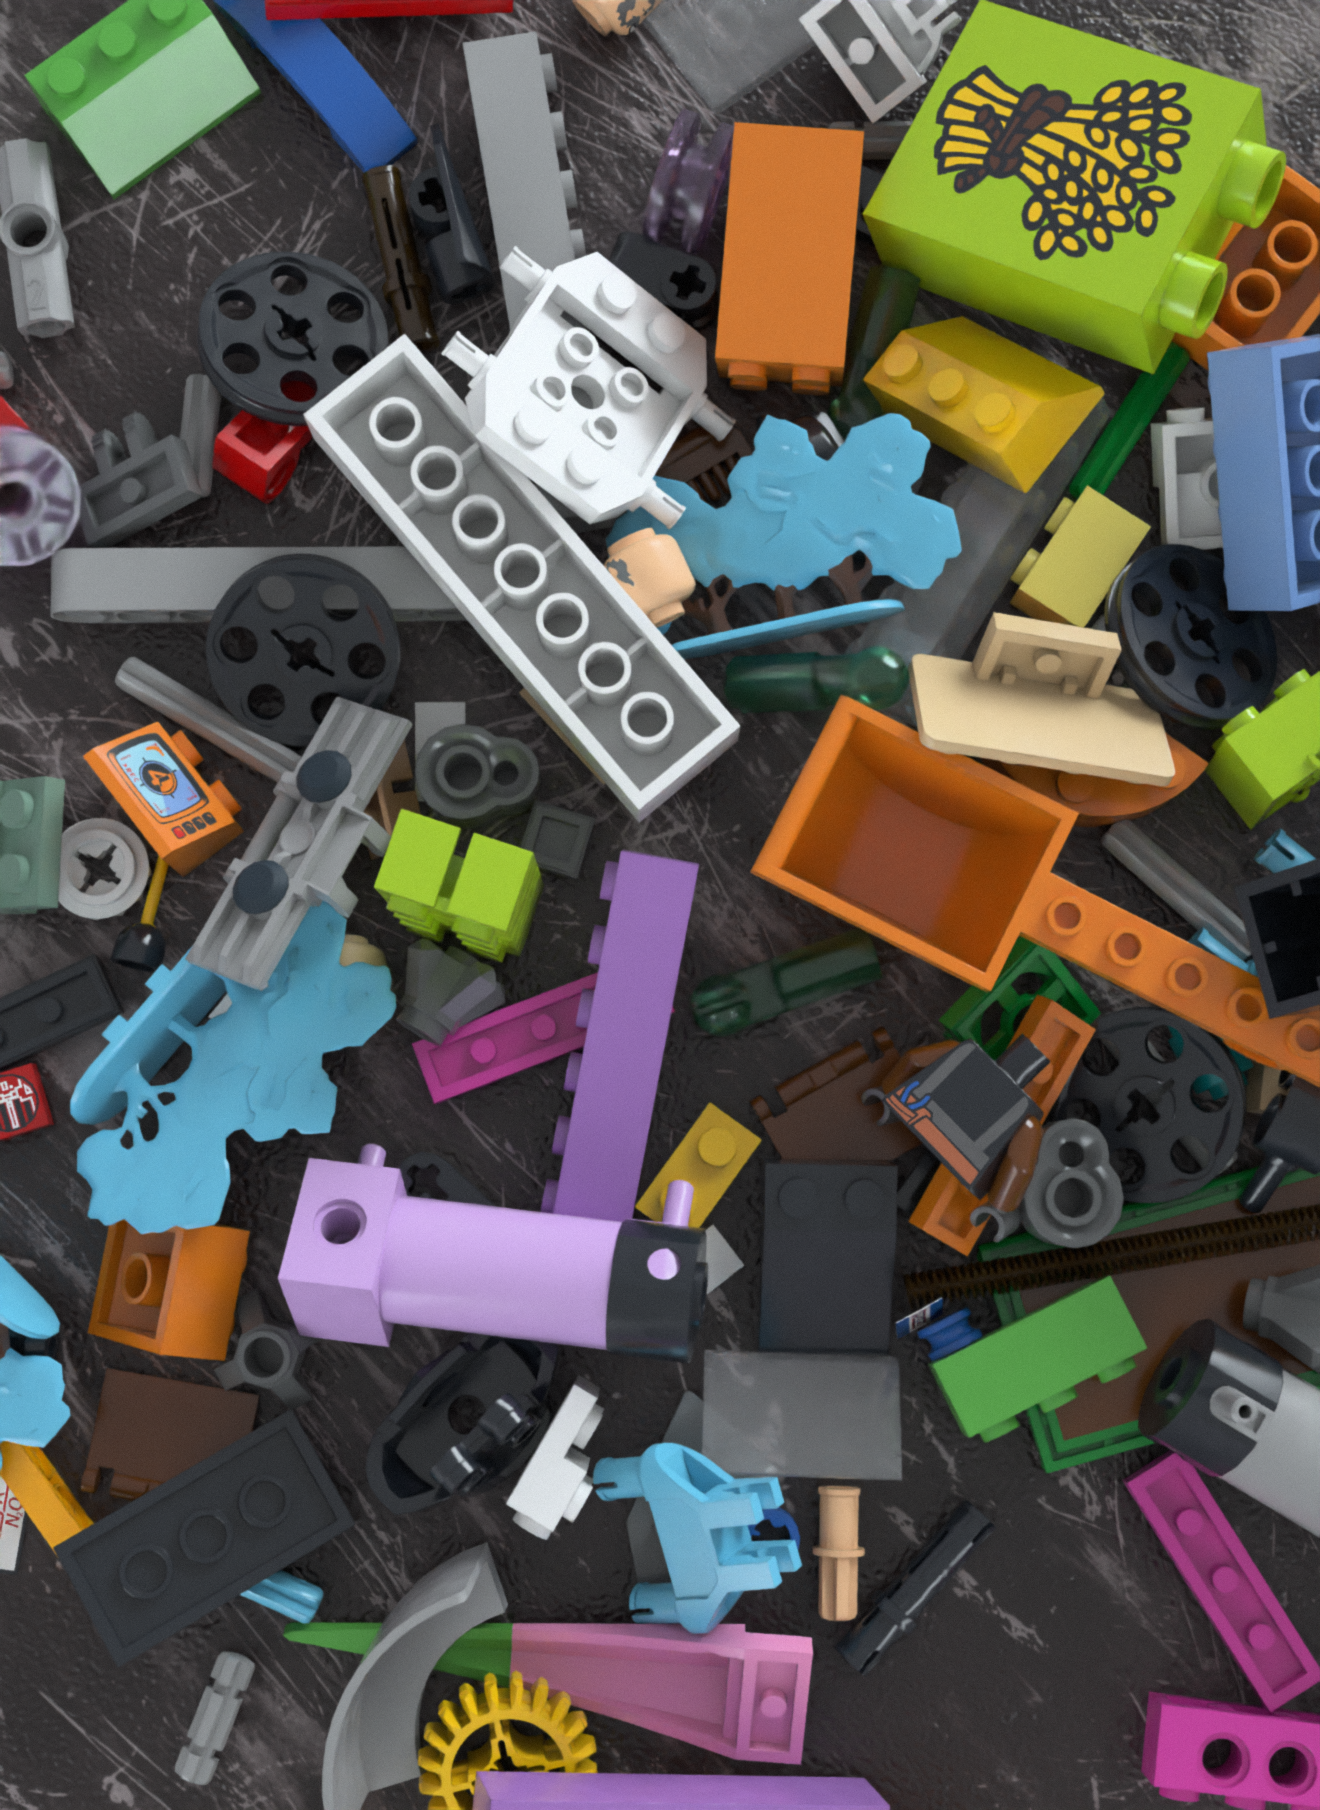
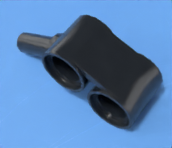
(1289, 1139)

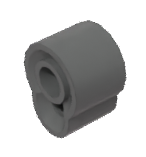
(476, 777)
(1073, 1188)

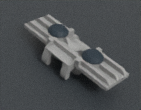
(302, 845)

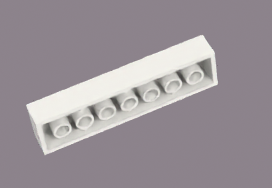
(522, 579)

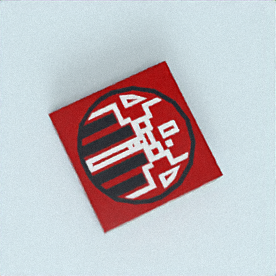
(22, 1102)

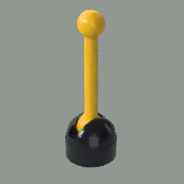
(141, 944)

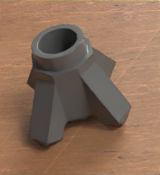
(445, 991)
(1287, 1313)
(267, 1353)

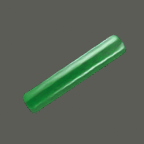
(1129, 423)

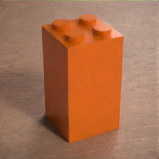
(788, 256)

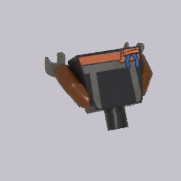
(972, 1117)

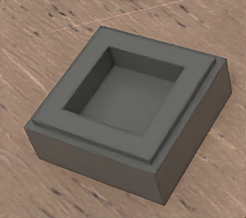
(558, 839)

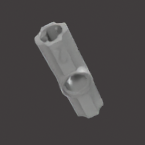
(38, 271)

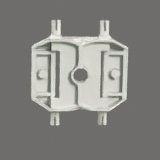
(524, 399)

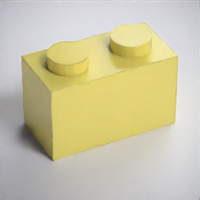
(1080, 561)

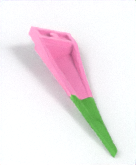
(710, 1689)

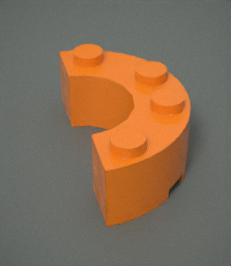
(1102, 798)

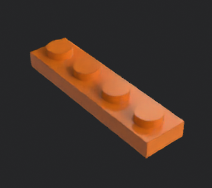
(1062, 1039)

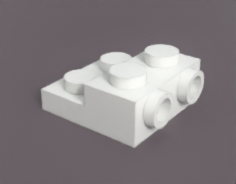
(1186, 479)
(556, 1476)

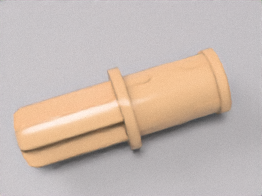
(838, 1552)

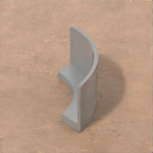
(377, 1718)

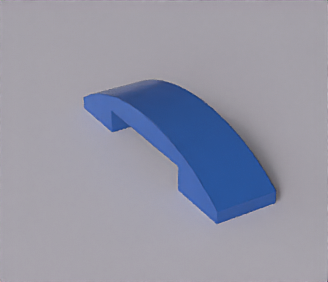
(328, 80)

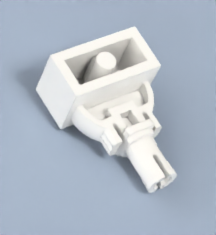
(880, 45)

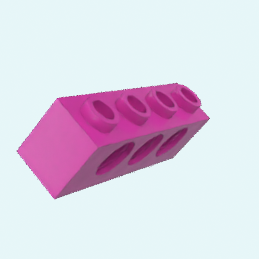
(1182, 1728)

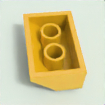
(982, 397)

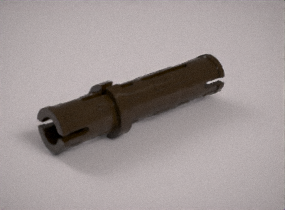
(387, 198)

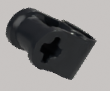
(667, 275)

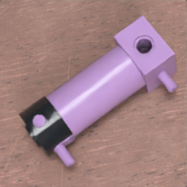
(382, 1258)

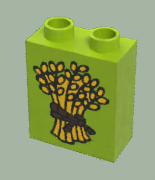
(1075, 185)

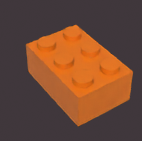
(1270, 275)

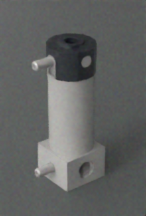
(1238, 1419)

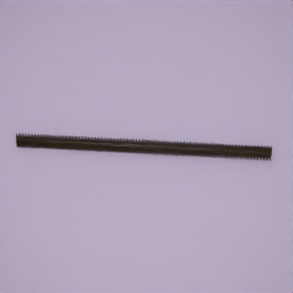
(1112, 1255)

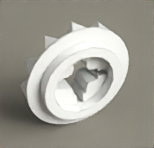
(130, 862)

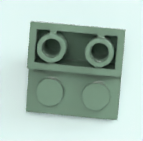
(30, 843)

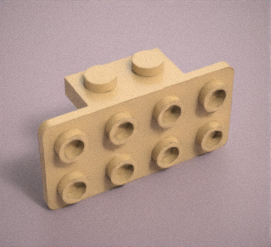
(1041, 703)

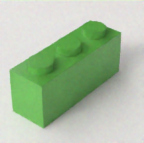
(1039, 1359)

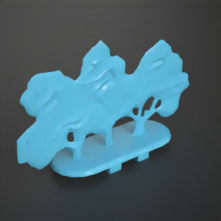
(247, 1072)

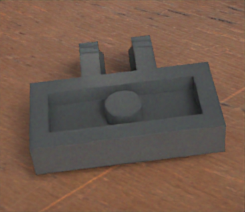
(135, 489)

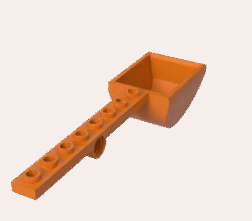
(962, 866)

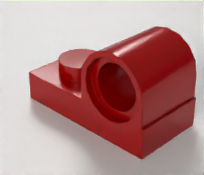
(262, 453)

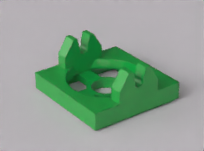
(965, 1015)

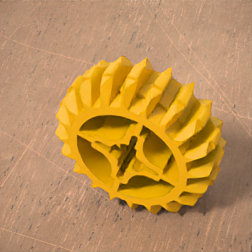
(496, 1707)

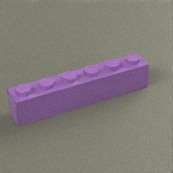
(624, 1037)
(670, 1792)

